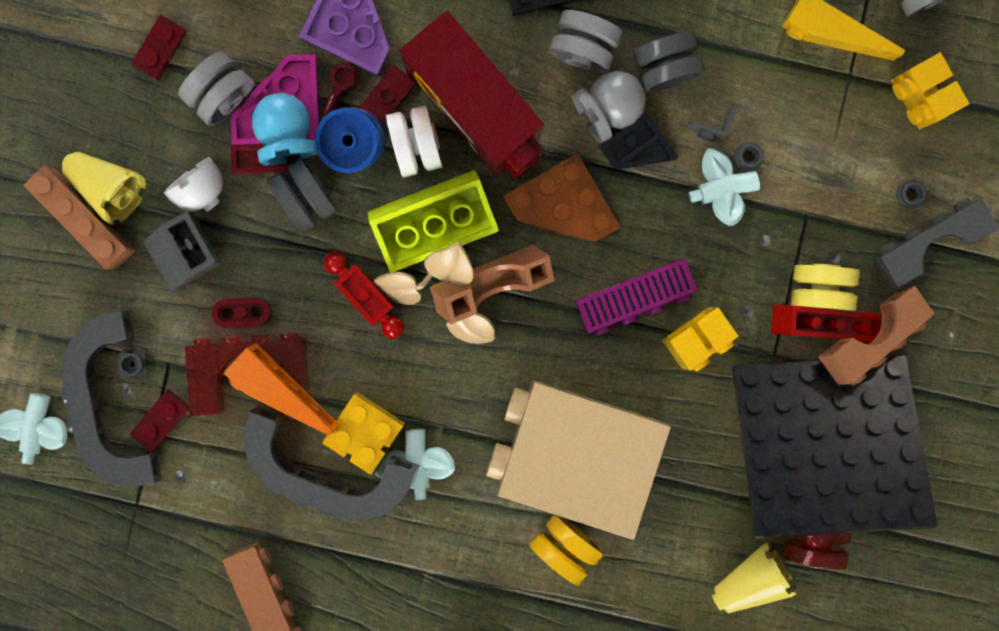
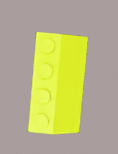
(432, 220)

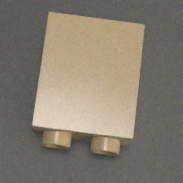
(579, 458)

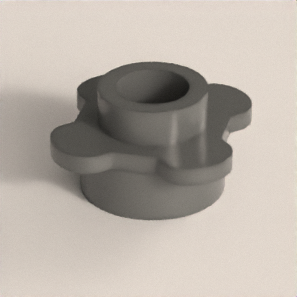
(126, 370)

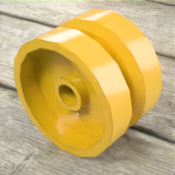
(563, 552)

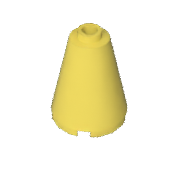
(104, 185)
(755, 582)

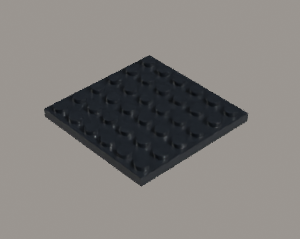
(831, 452)

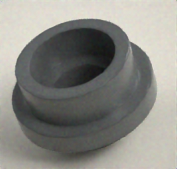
(755, 150)
(919, 194)

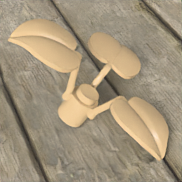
(446, 265)

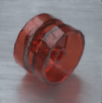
(818, 550)

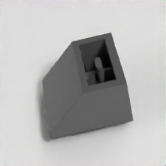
(182, 250)

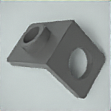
(709, 133)

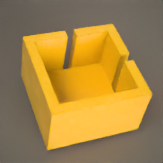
(922, 98)
(700, 338)
(364, 433)

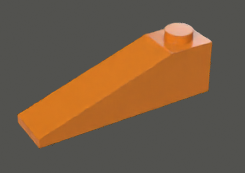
(267, 382)

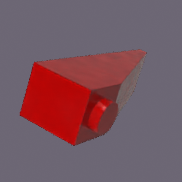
(825, 323)

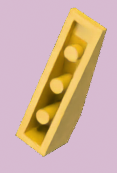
(825, 25)

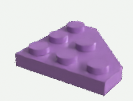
(349, 32)

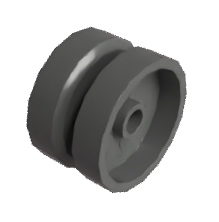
(669, 61)
(305, 193)

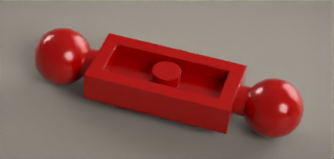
(363, 295)

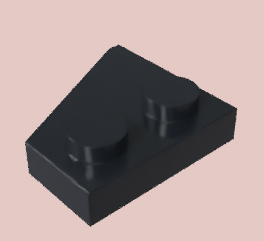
(637, 145)

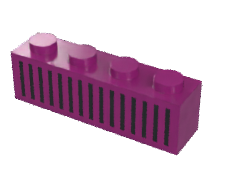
(635, 296)

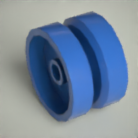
(333, 139)

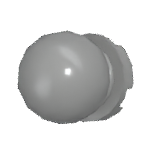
(613, 102)

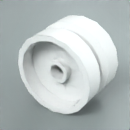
(414, 141)

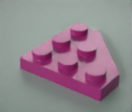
(293, 76)

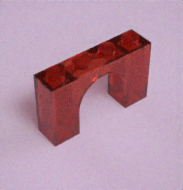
(208, 363)

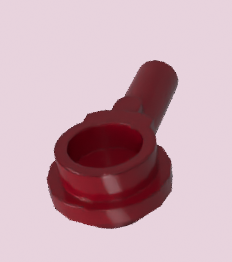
(343, 78)

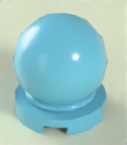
(282, 127)

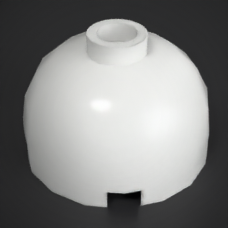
(197, 187)

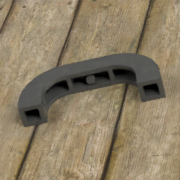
(84, 405)
(315, 490)

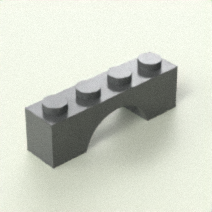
(905, 260)

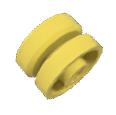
(825, 287)

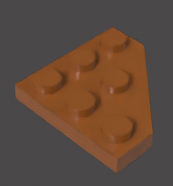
(563, 202)

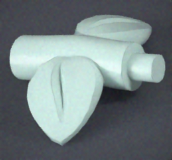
(724, 187)
(33, 428)
(433, 462)

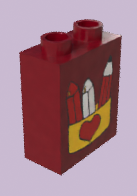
(474, 97)

